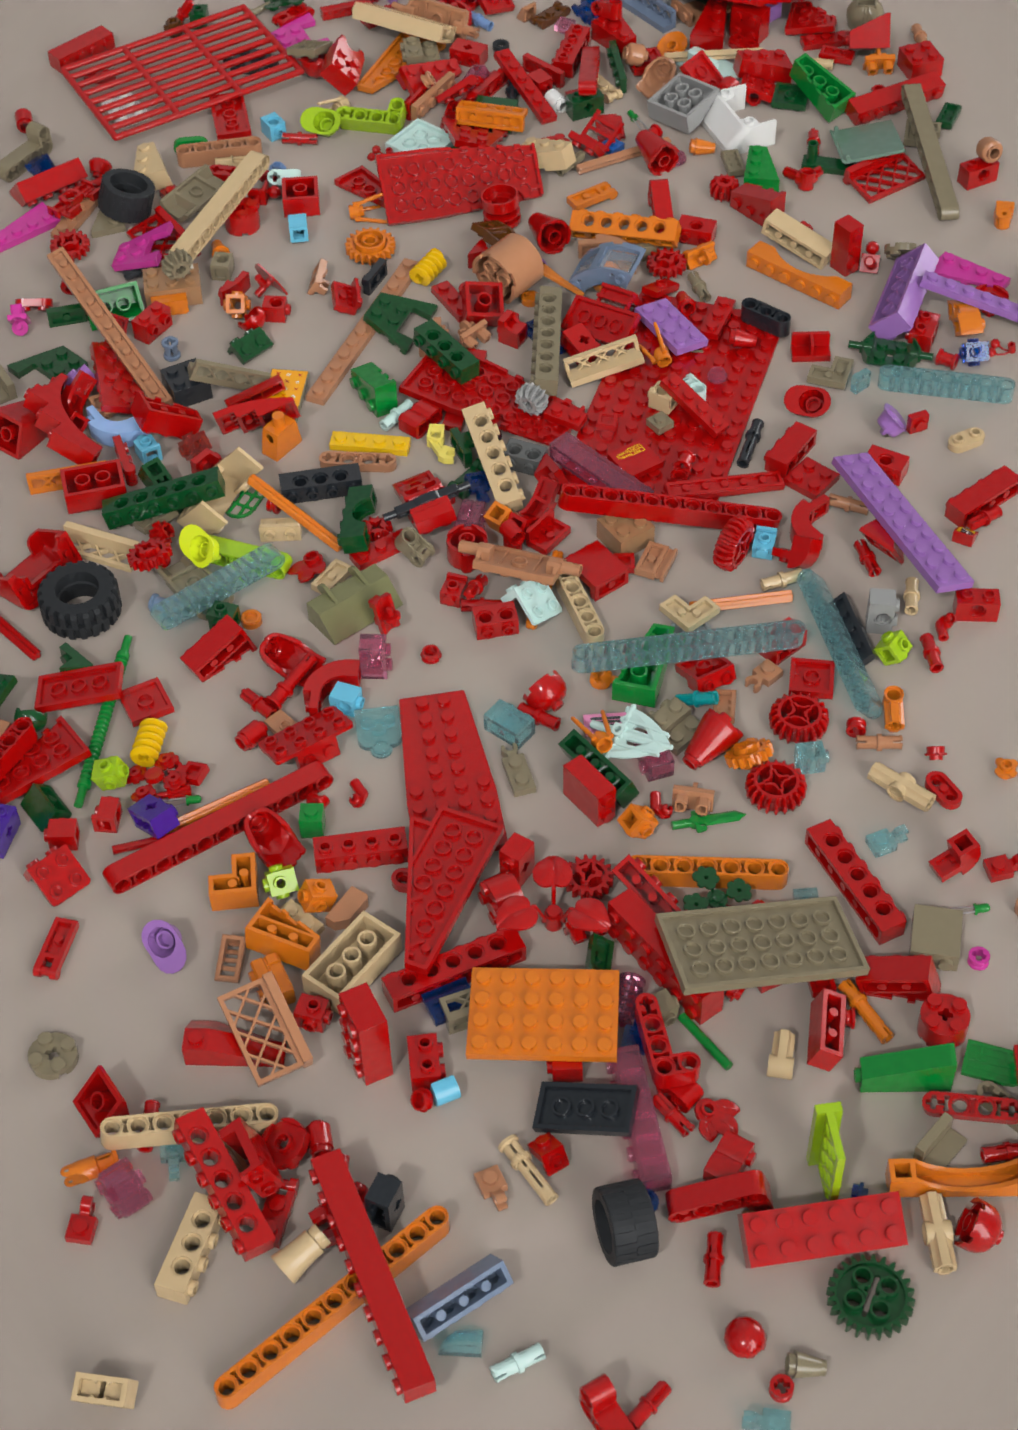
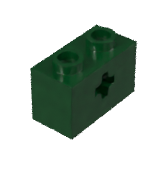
(583, 106)

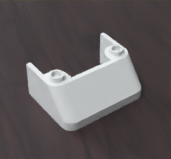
(730, 130)

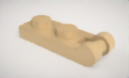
(608, 90)

